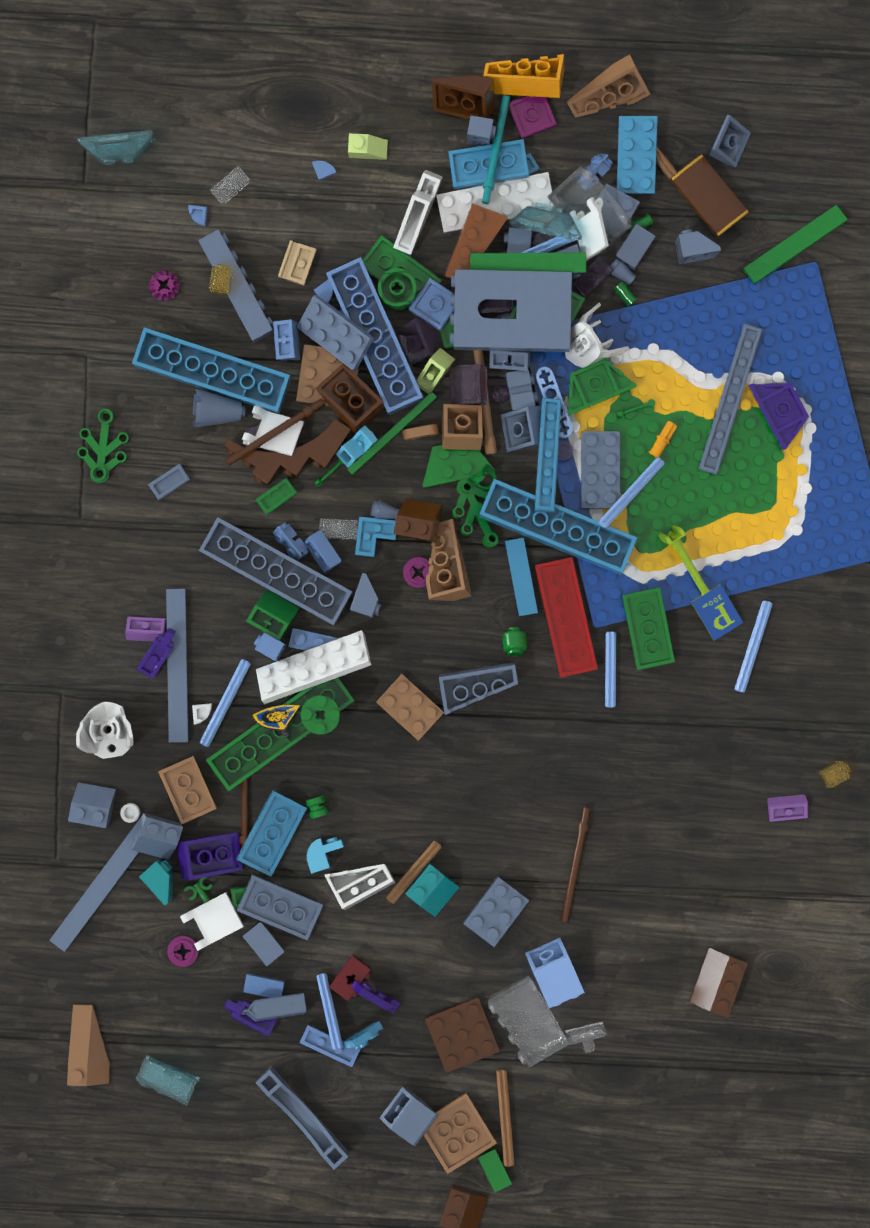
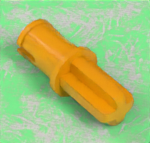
(663, 439)

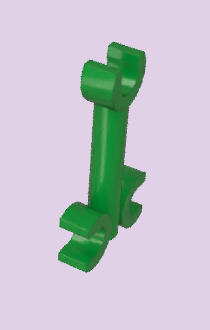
(199, 889)

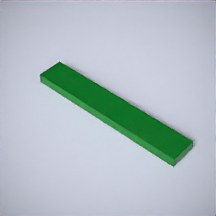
(795, 244)
(529, 261)
(392, 433)

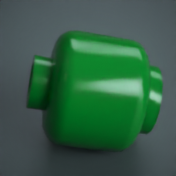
(514, 642)

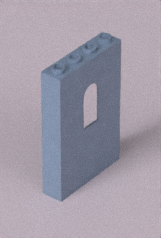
(541, 313)

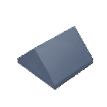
(730, 142)

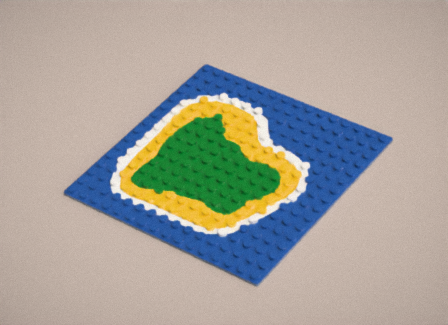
(767, 508)

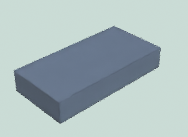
(169, 482)

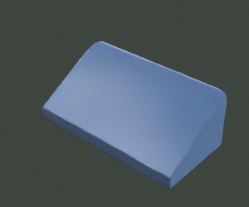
(322, 551)
(263, 986)

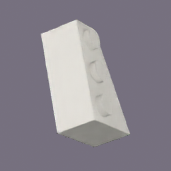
(359, 884)

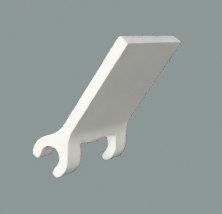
(591, 228)
(282, 443)
(215, 919)

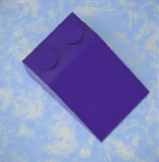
(209, 855)

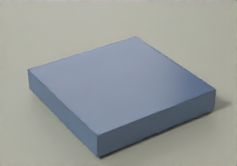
(433, 304)

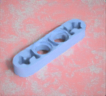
(551, 378)

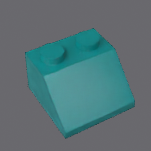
(160, 880)
(432, 890)

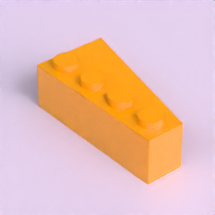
(527, 77)

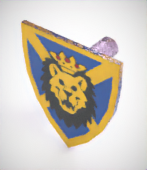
(277, 718)

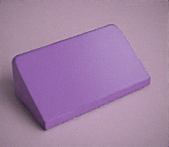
(144, 628)
(787, 808)

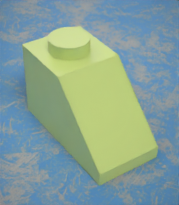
(367, 147)
(434, 370)

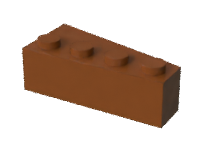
(475, 237)

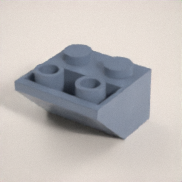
(408, 1116)

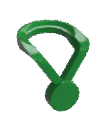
(480, 476)

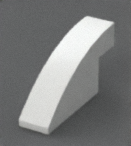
(418, 212)

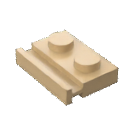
(297, 263)

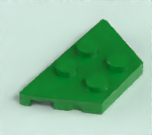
(596, 384)
(453, 465)

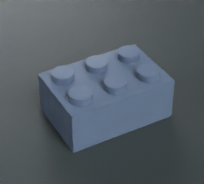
(496, 911)

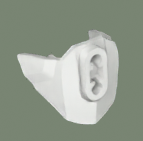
(586, 346)
(93, 735)

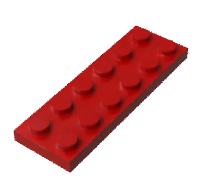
(566, 617)

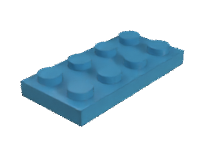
(637, 154)
(471, 165)
(271, 833)

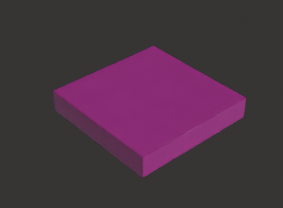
(531, 115)

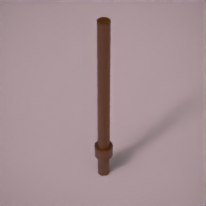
(305, 412)
(244, 812)
(583, 827)

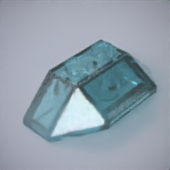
(117, 147)
(547, 221)

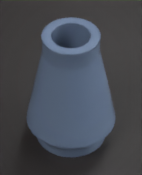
(622, 271)
(383, 511)

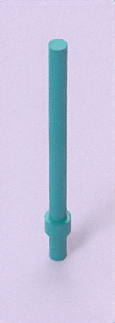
(489, 182)

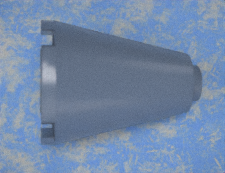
(215, 409)

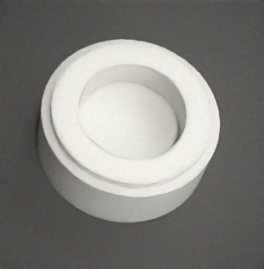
(130, 812)

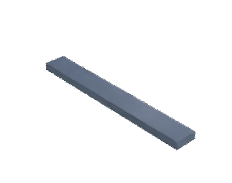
(730, 399)
(177, 666)
(96, 892)

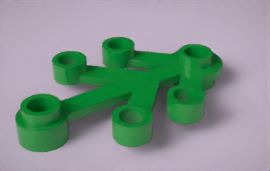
(102, 449)
(474, 511)

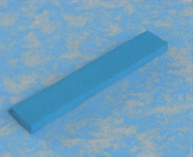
(547, 455)

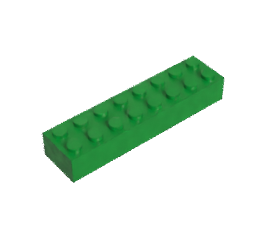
(261, 745)

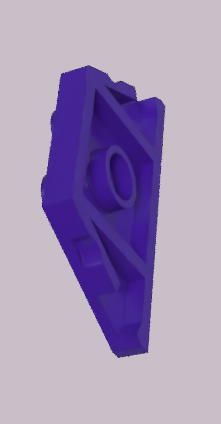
(781, 410)

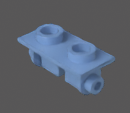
(600, 164)
(284, 535)

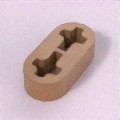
(420, 432)

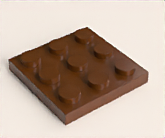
(462, 1034)

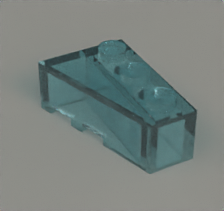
(167, 1080)

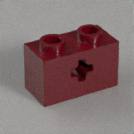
(352, 966)

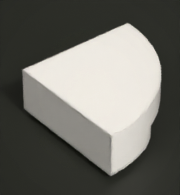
(201, 712)

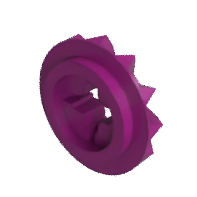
(164, 294)
(408, 572)
(177, 958)

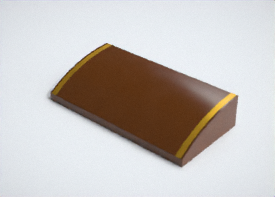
(709, 196)

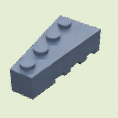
(472, 685)

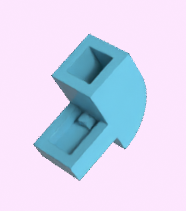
(356, 446)
(317, 856)

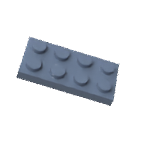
(335, 332)
(600, 469)
(279, 907)

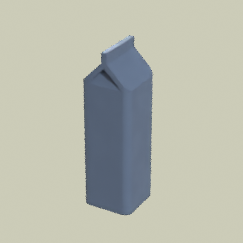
(276, 1007)

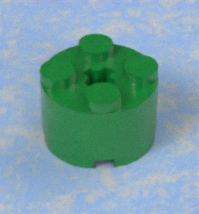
(387, 292)
(309, 715)

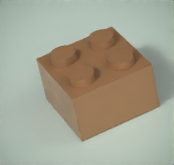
(462, 427)

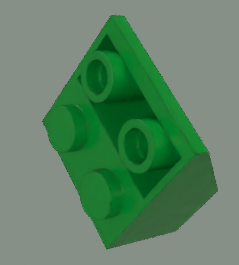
(273, 614)

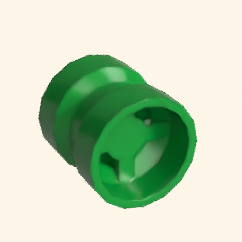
(317, 807)

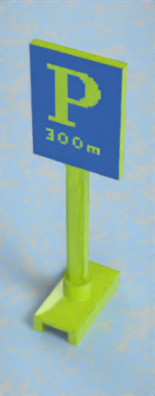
(714, 604)

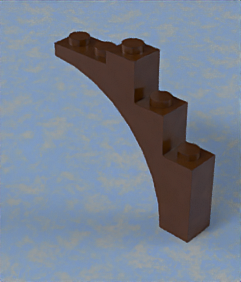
(319, 450)

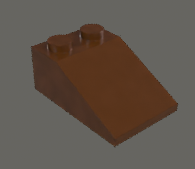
(464, 96)
(350, 398)

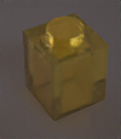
(221, 279)
(835, 773)

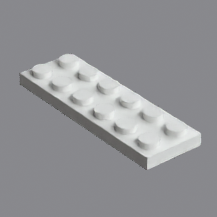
(506, 199)
(313, 667)

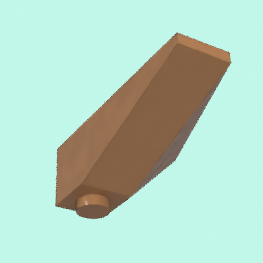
(613, 87)
(447, 571)
(87, 1055)

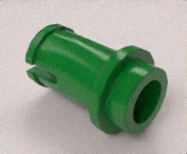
(644, 222)
(625, 293)

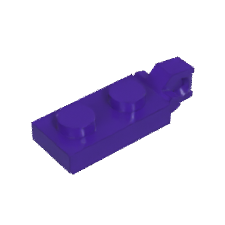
(157, 654)
(377, 997)
(263, 1027)

